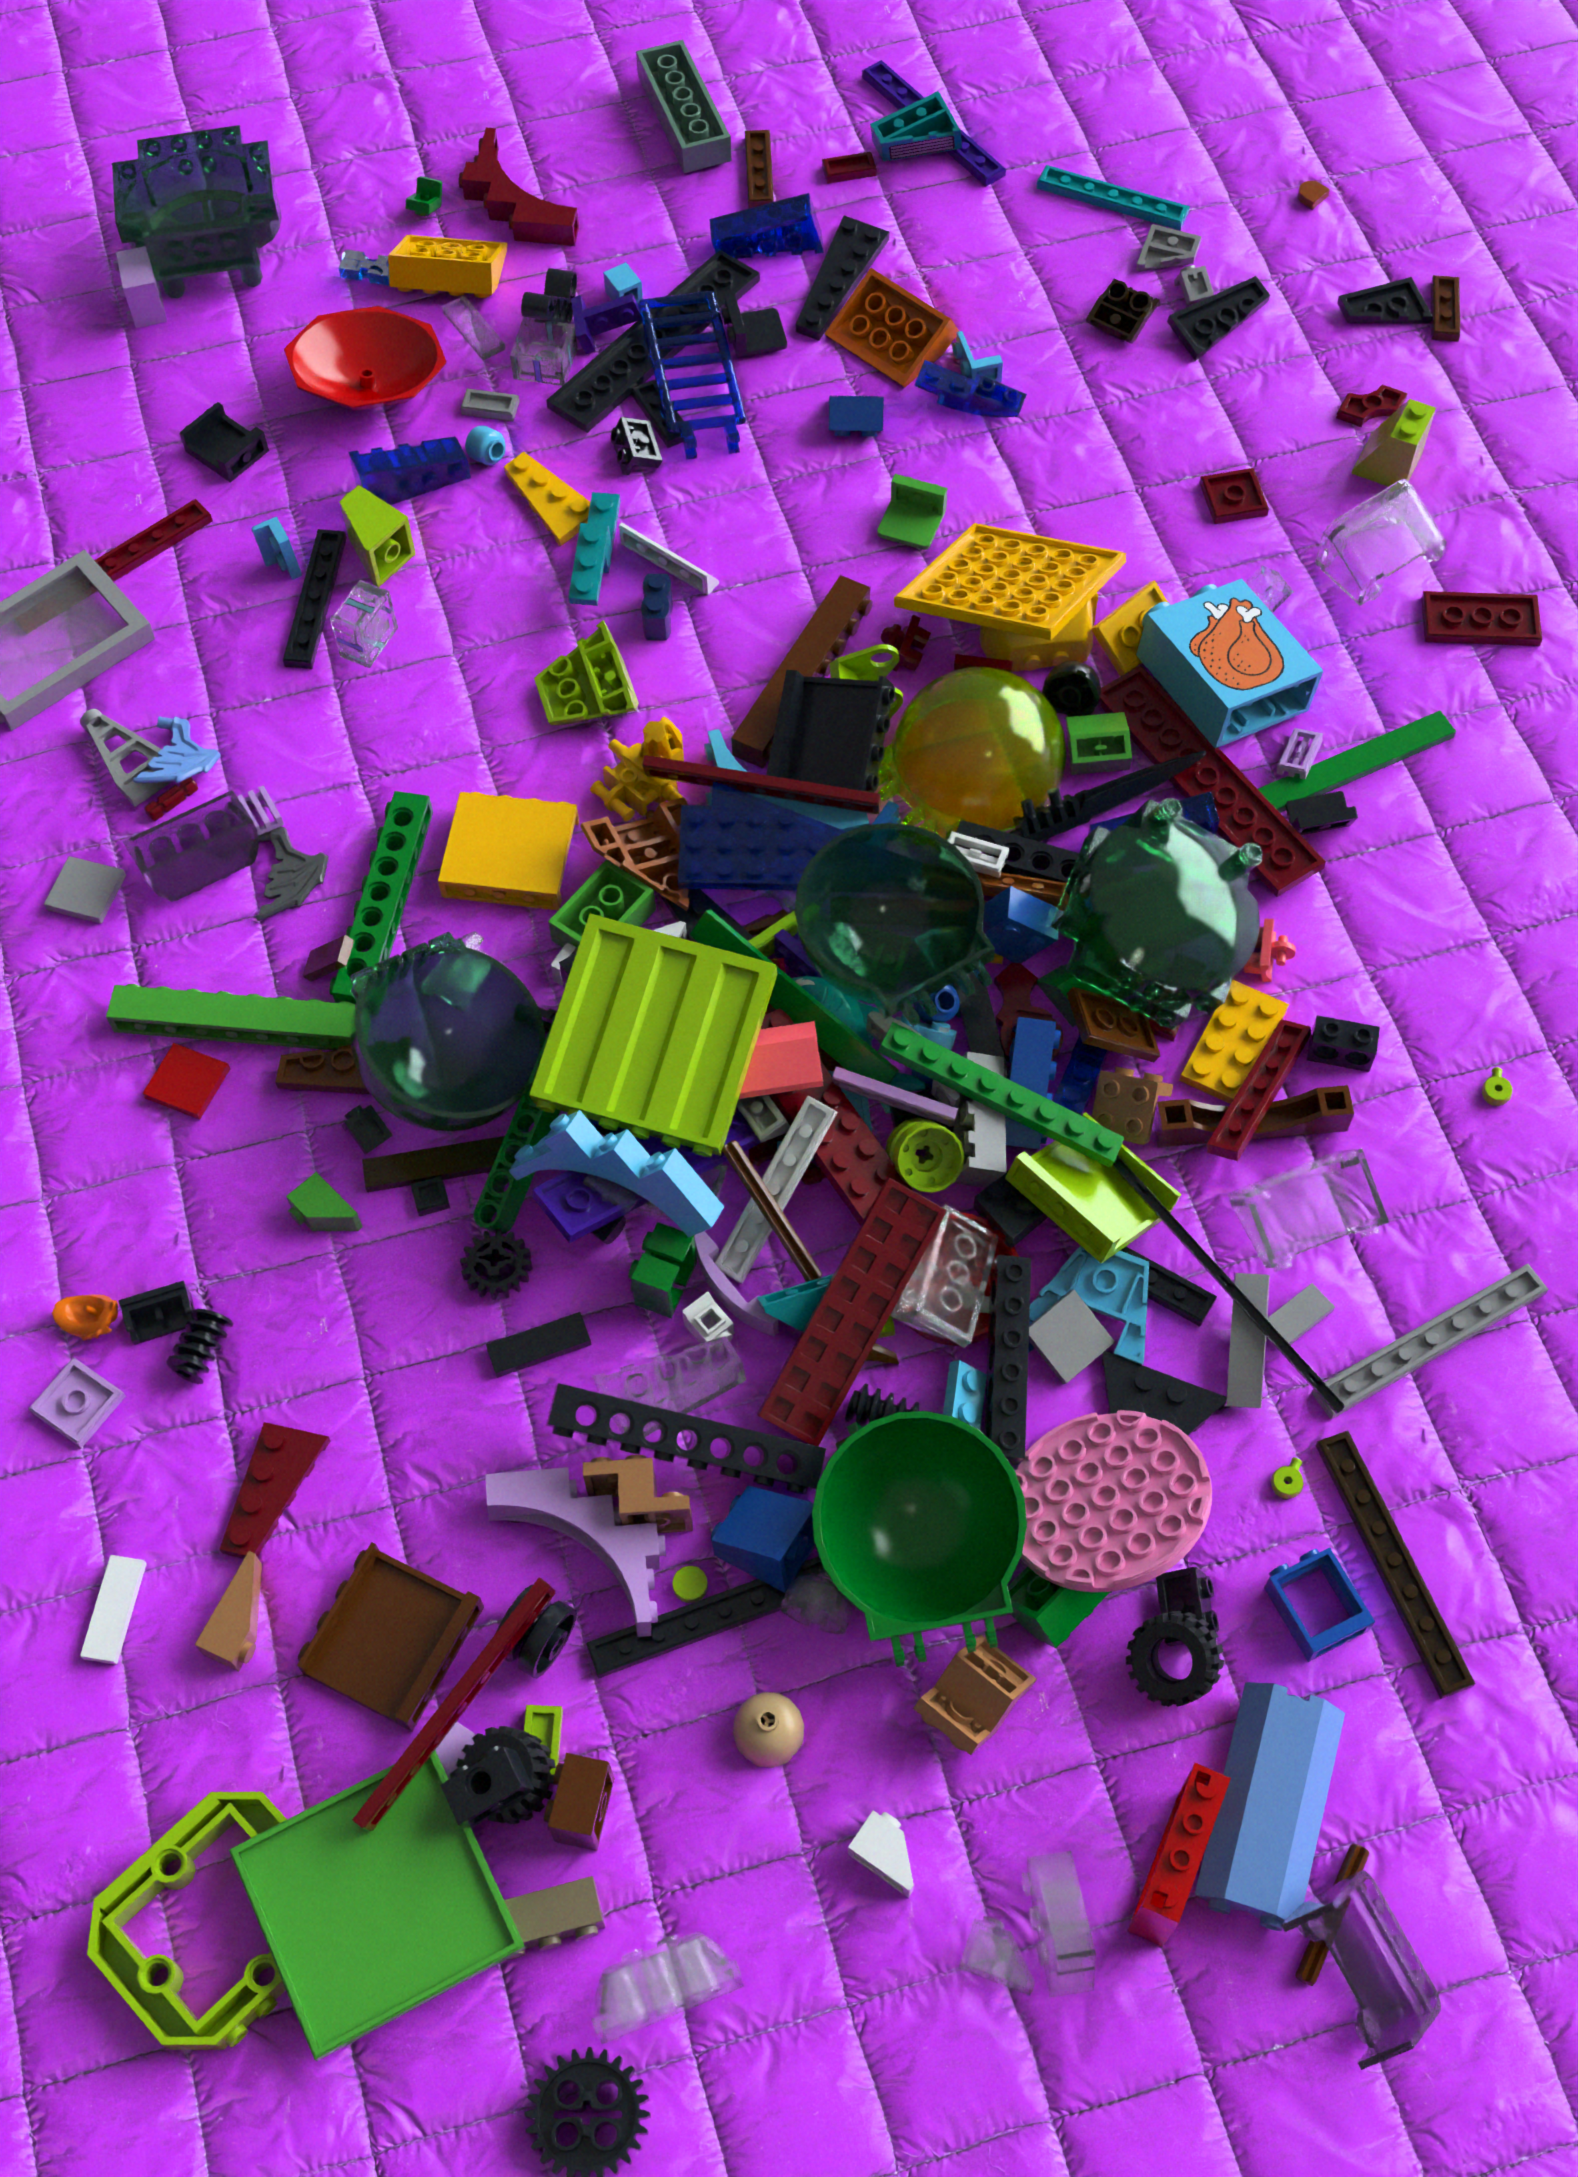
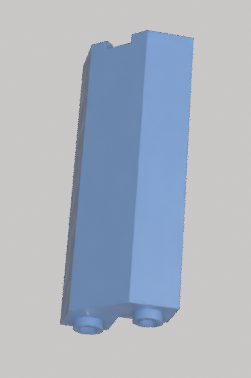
(1273, 1804)

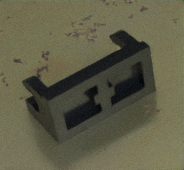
(157, 1312)

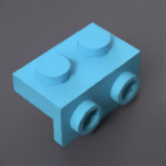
(965, 1393)

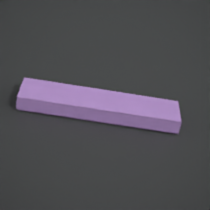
(895, 1097)

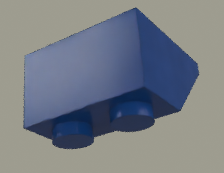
(856, 414)

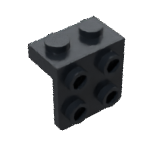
(753, 331)

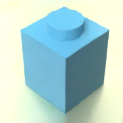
(622, 282)

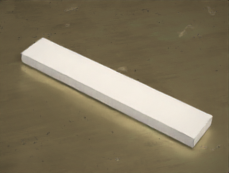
(781, 1180)

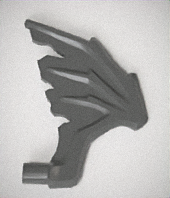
(293, 876)

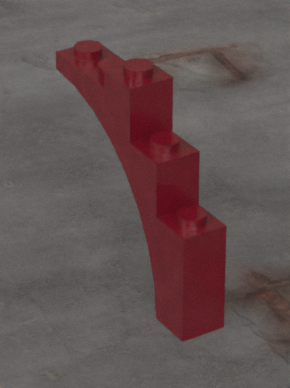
(527, 215)

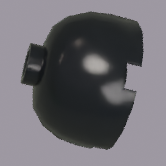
(1072, 689)

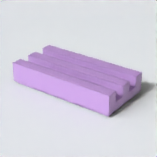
(1295, 767)
(254, 799)

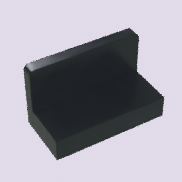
(1320, 813)

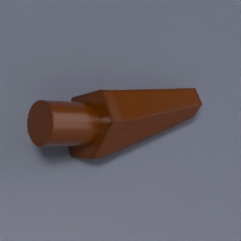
(764, 922)
(882, 1354)

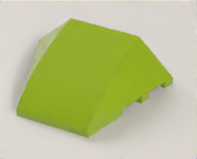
(587, 682)

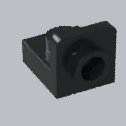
(366, 1128)

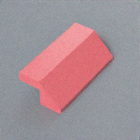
(784, 1061)

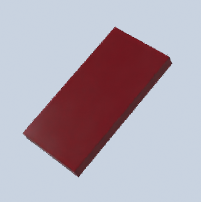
(1481, 618)

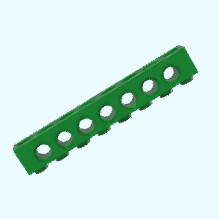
(416, 814)

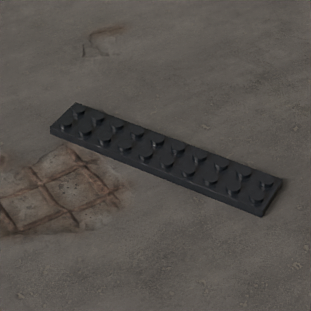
(627, 360)

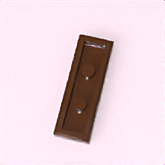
(1445, 308)

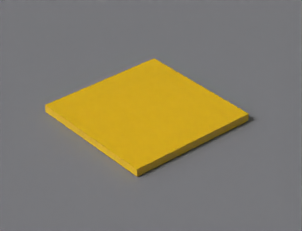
(1011, 581)

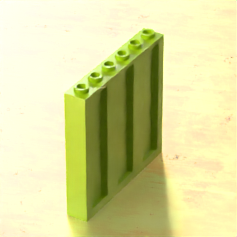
(654, 1035)

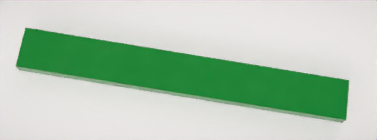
(1361, 760)
(801, 1007)

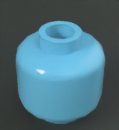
(485, 445)

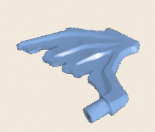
(180, 760)

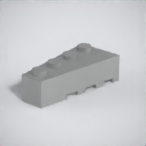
(981, 1132)

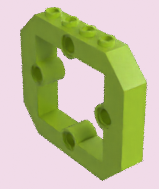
(133, 1972)

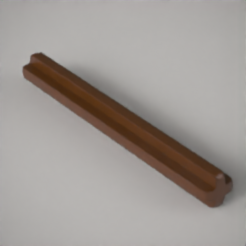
(771, 1211)

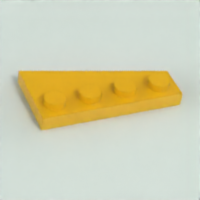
(549, 497)

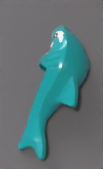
(854, 1015)

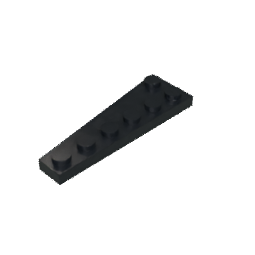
(845, 264)

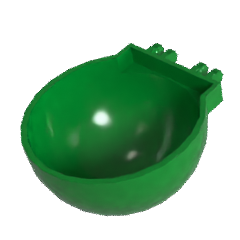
(920, 1527)

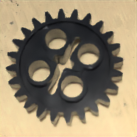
(589, 2076)

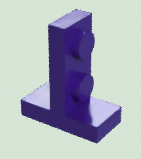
(602, 318)

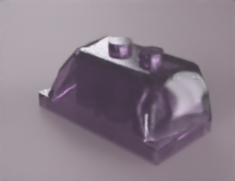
(195, 847)

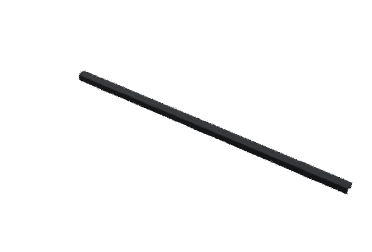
(1227, 1284)

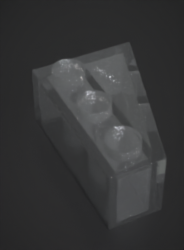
(1061, 1923)

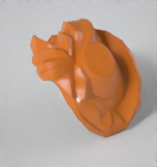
(86, 1315)

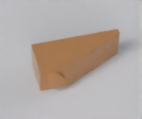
(234, 1623)

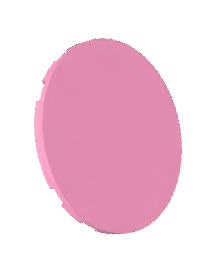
(1112, 1501)

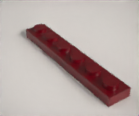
(1258, 1090)

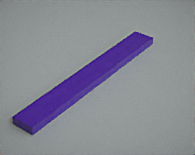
(902, 94)

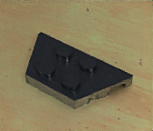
(1008, 1210)
(1157, 1394)

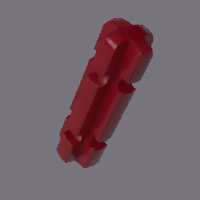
(171, 798)

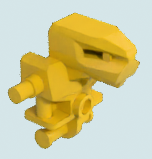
(628, 778)

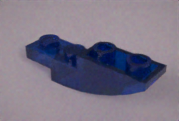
(971, 396)
(1080, 1077)

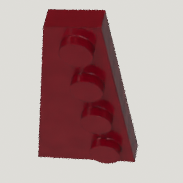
(270, 1485)

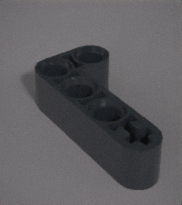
(556, 301)

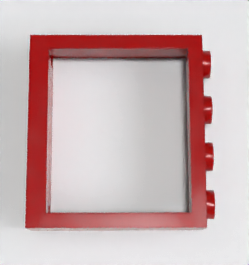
(1179, 1855)

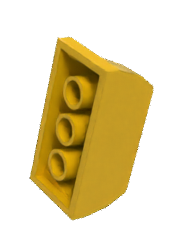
(1030, 652)

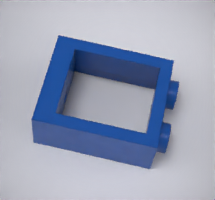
(1311, 1562)

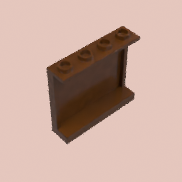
(389, 1637)

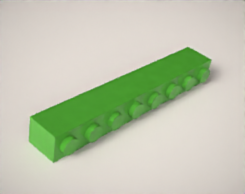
(230, 1017)

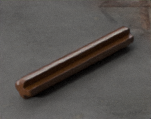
(1317, 1951)

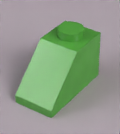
(321, 1207)

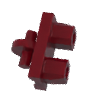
(903, 640)

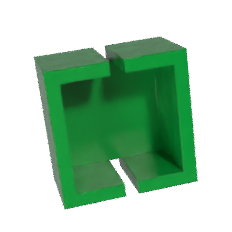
(666, 1260)

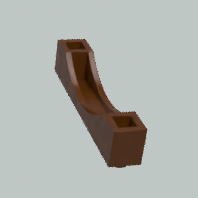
(1309, 1113)

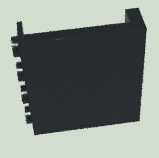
(831, 730)

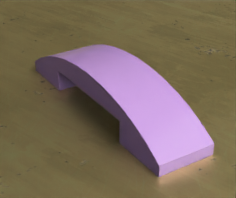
(750, 1312)

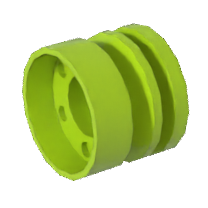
(941, 1161)

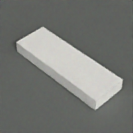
(113, 1609)

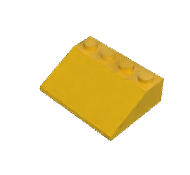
(447, 265)

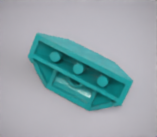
(795, 1303)

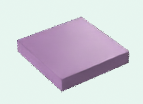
(77, 1402)

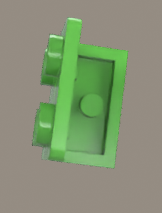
(913, 512)

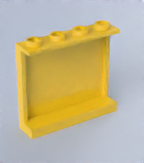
(507, 850)

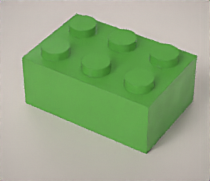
(605, 893)

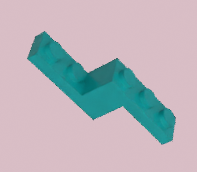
(594, 549)

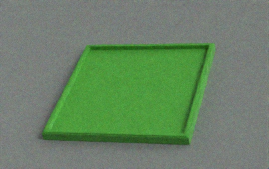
(374, 1916)

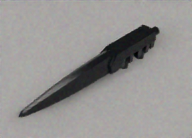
(1088, 804)

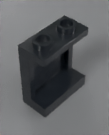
(223, 443)

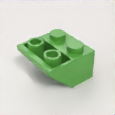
(1098, 743)

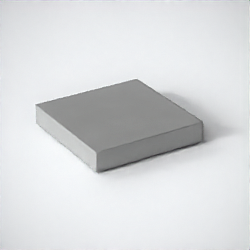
(85, 889)
(1069, 1336)

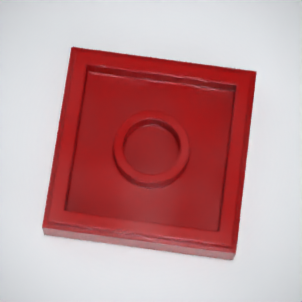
(186, 1081)

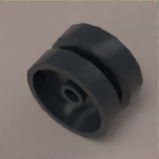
(544, 1637)

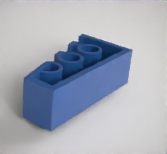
(1032, 1069)

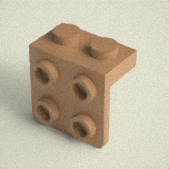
(1128, 1103)

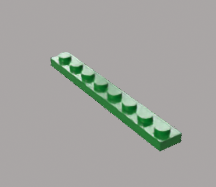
(1001, 1094)

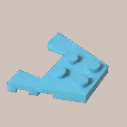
(1111, 1288)

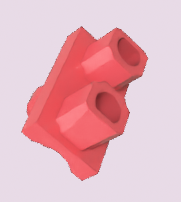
(1271, 949)

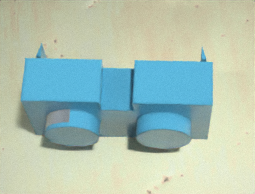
(937, 1032)

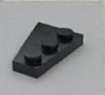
(1386, 303)

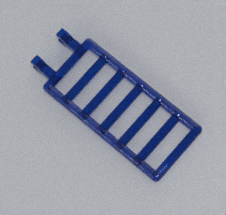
(734, 397)

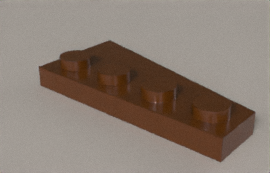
(320, 1071)

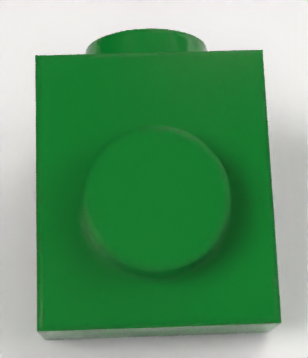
(427, 196)

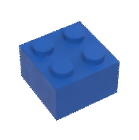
(1019, 924)

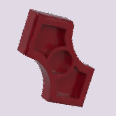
(1360, 408)
(1015, 986)

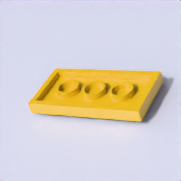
(1233, 1041)

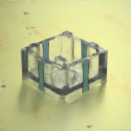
(543, 351)
(364, 623)

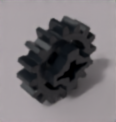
(509, 1269)

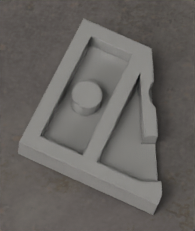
(1167, 248)

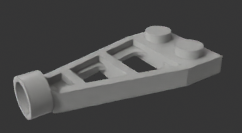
(103, 728)

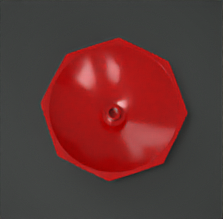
(365, 357)

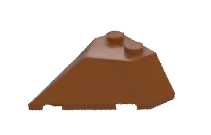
(644, 848)

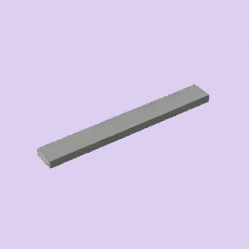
(1434, 1338)

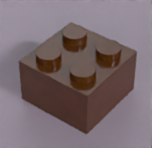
(580, 1801)

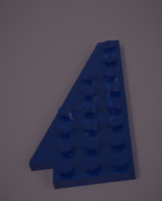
(746, 843)

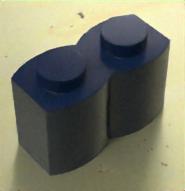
(657, 606)

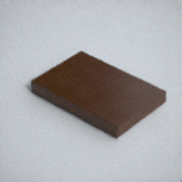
(1112, 1025)

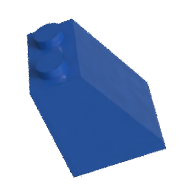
(766, 1536)

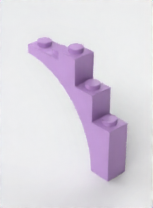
(551, 1500)

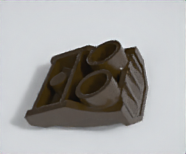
(1122, 311)

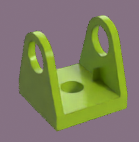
(861, 667)

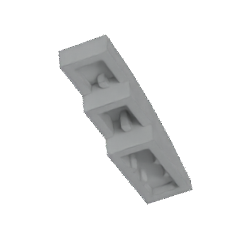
(1247, 1344)

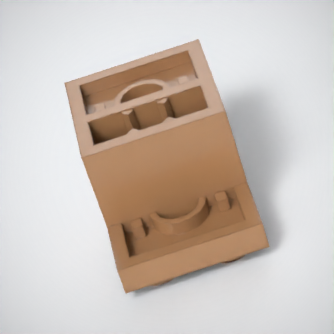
(636, 1487)
(974, 1695)

